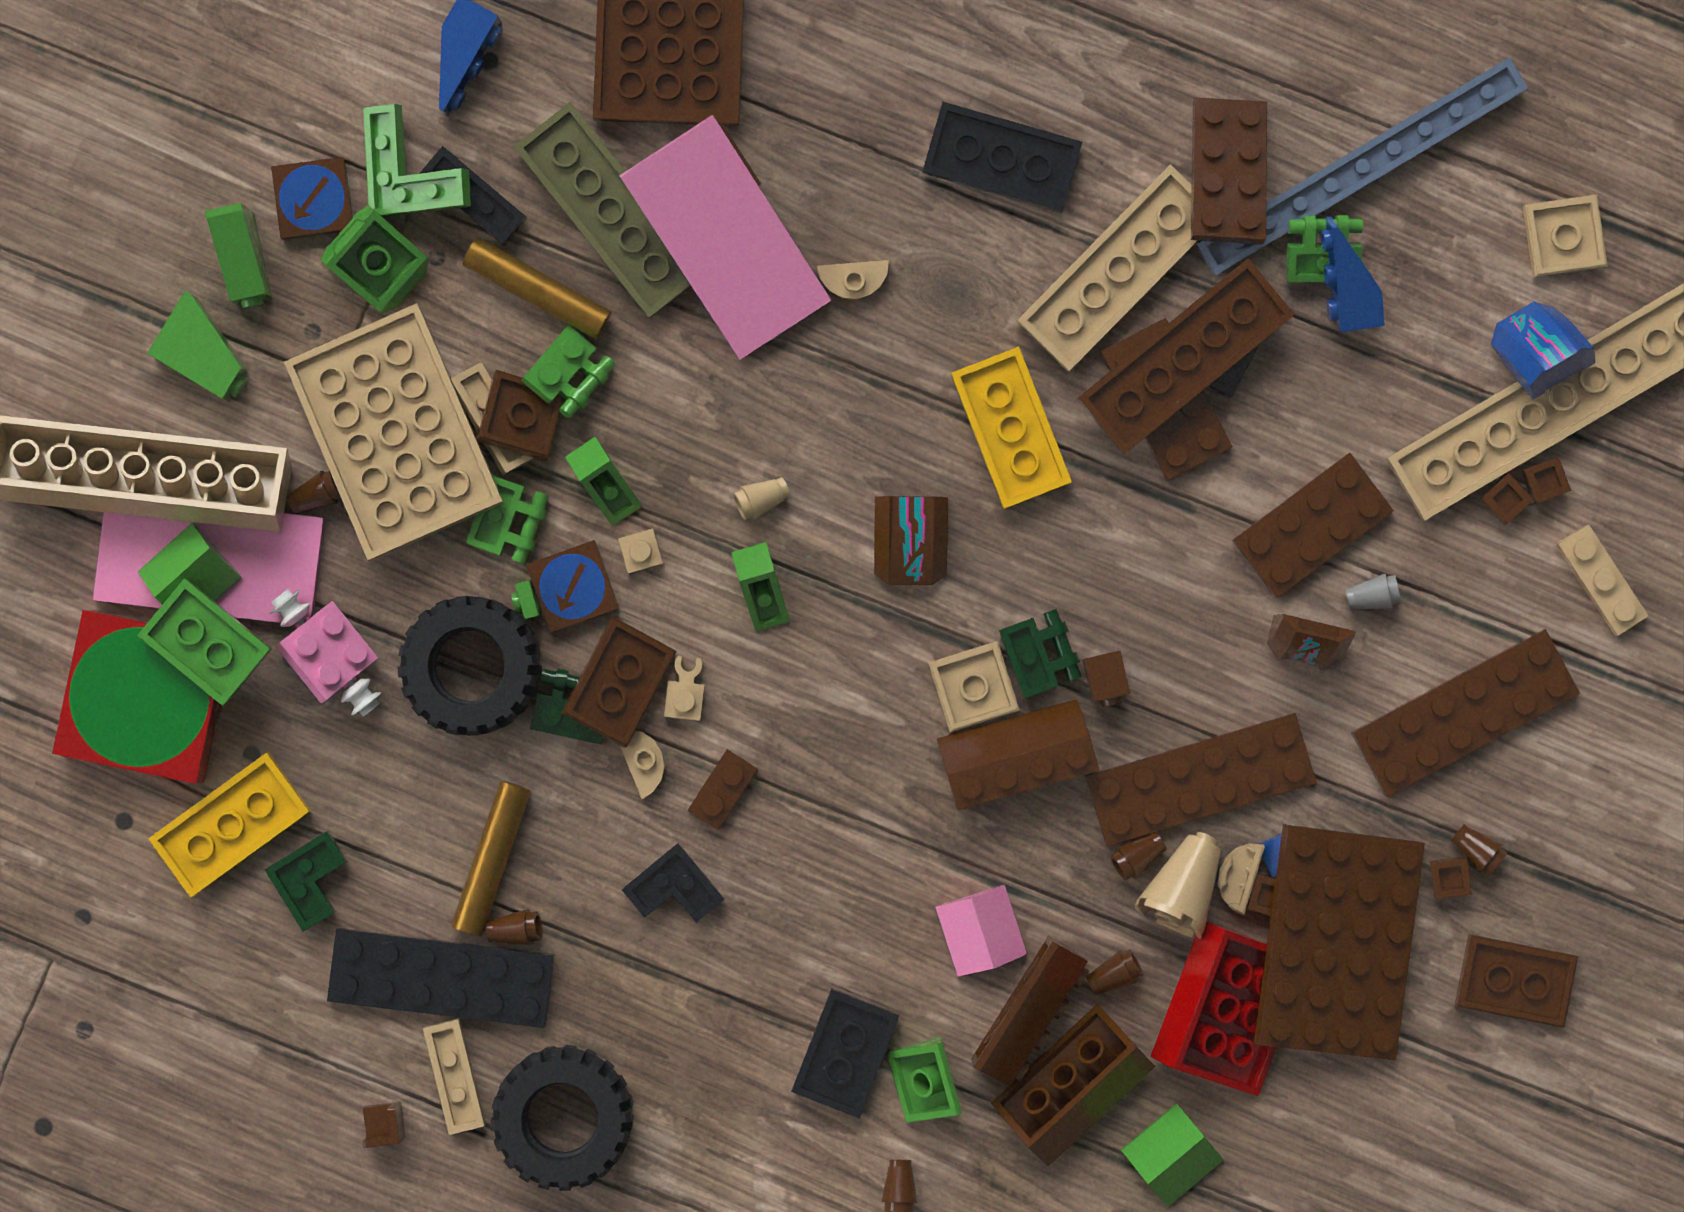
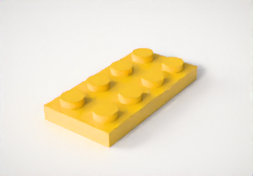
(1011, 427)
(229, 824)

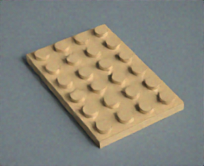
(393, 432)

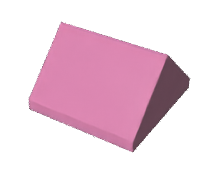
(981, 931)

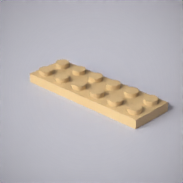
(1114, 271)

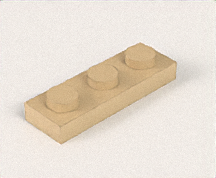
(472, 389)
(1601, 580)
(454, 1076)

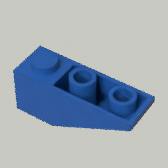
(464, 40)
(1355, 294)

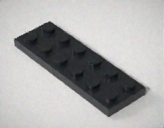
(440, 977)

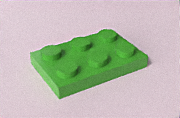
(204, 642)

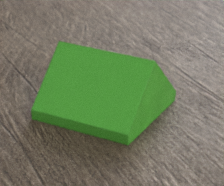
(190, 558)
(924, 1081)
(1172, 1155)

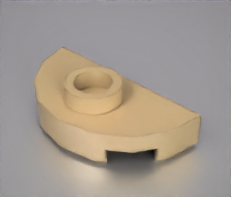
(853, 280)
(645, 762)
(1238, 875)

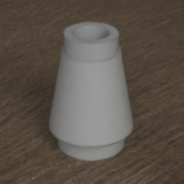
(1374, 594)

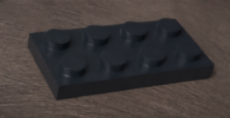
(1002, 157)

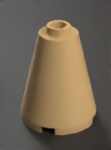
(1184, 887)

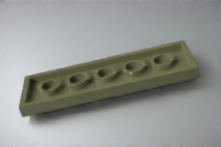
(588, 188)

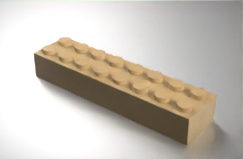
(143, 473)

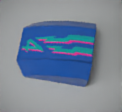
(1541, 347)

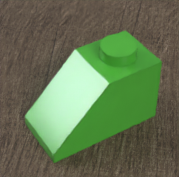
(603, 481)
(760, 586)

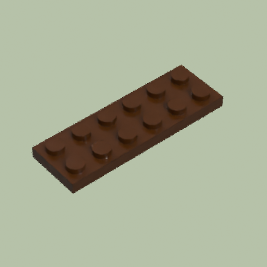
(1185, 356)
(1465, 712)
(1200, 779)

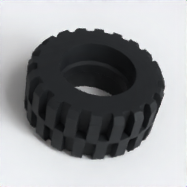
(420, 657)
(533, 1158)

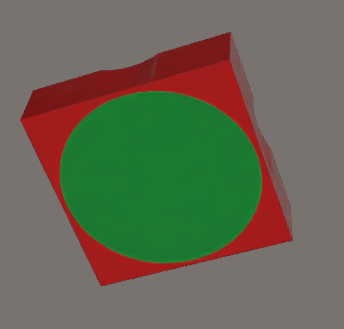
(132, 705)

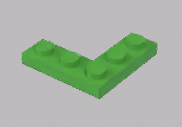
(389, 187)

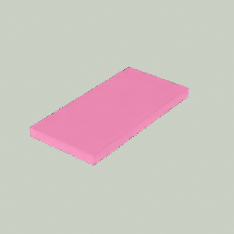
(725, 237)
(264, 559)

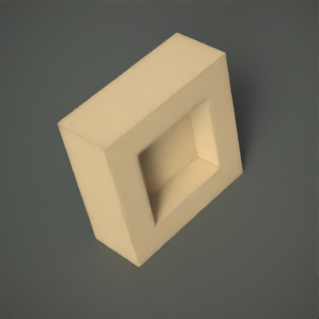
(640, 551)

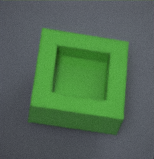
(526, 601)

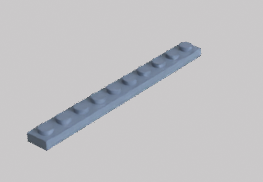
(1375, 159)

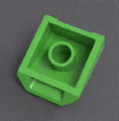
(376, 260)

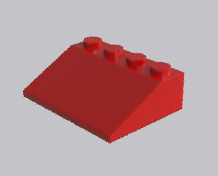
(1216, 1013)

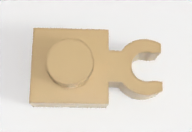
(684, 696)

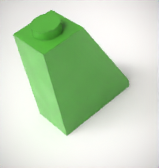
(240, 254)
(199, 350)

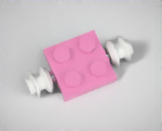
(326, 652)

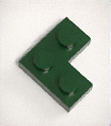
(297, 878)

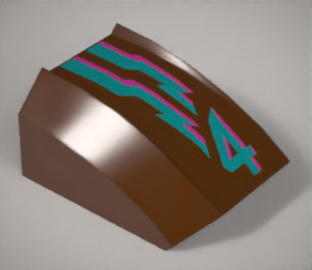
(910, 539)
(1308, 641)

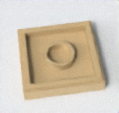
(1565, 236)
(973, 686)

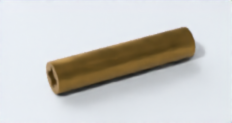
(536, 288)
(491, 858)

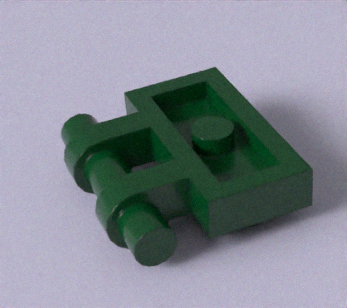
(1029, 656)
(548, 709)

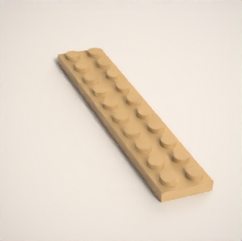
(1515, 428)

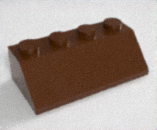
(1017, 754)
(1029, 1011)
(1072, 1085)

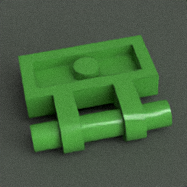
(1307, 259)
(558, 365)
(492, 528)

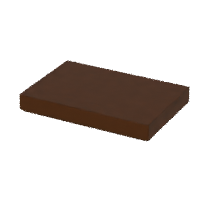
(618, 682)
(1516, 980)

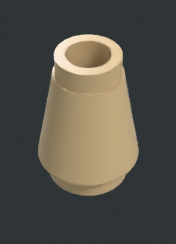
(760, 497)

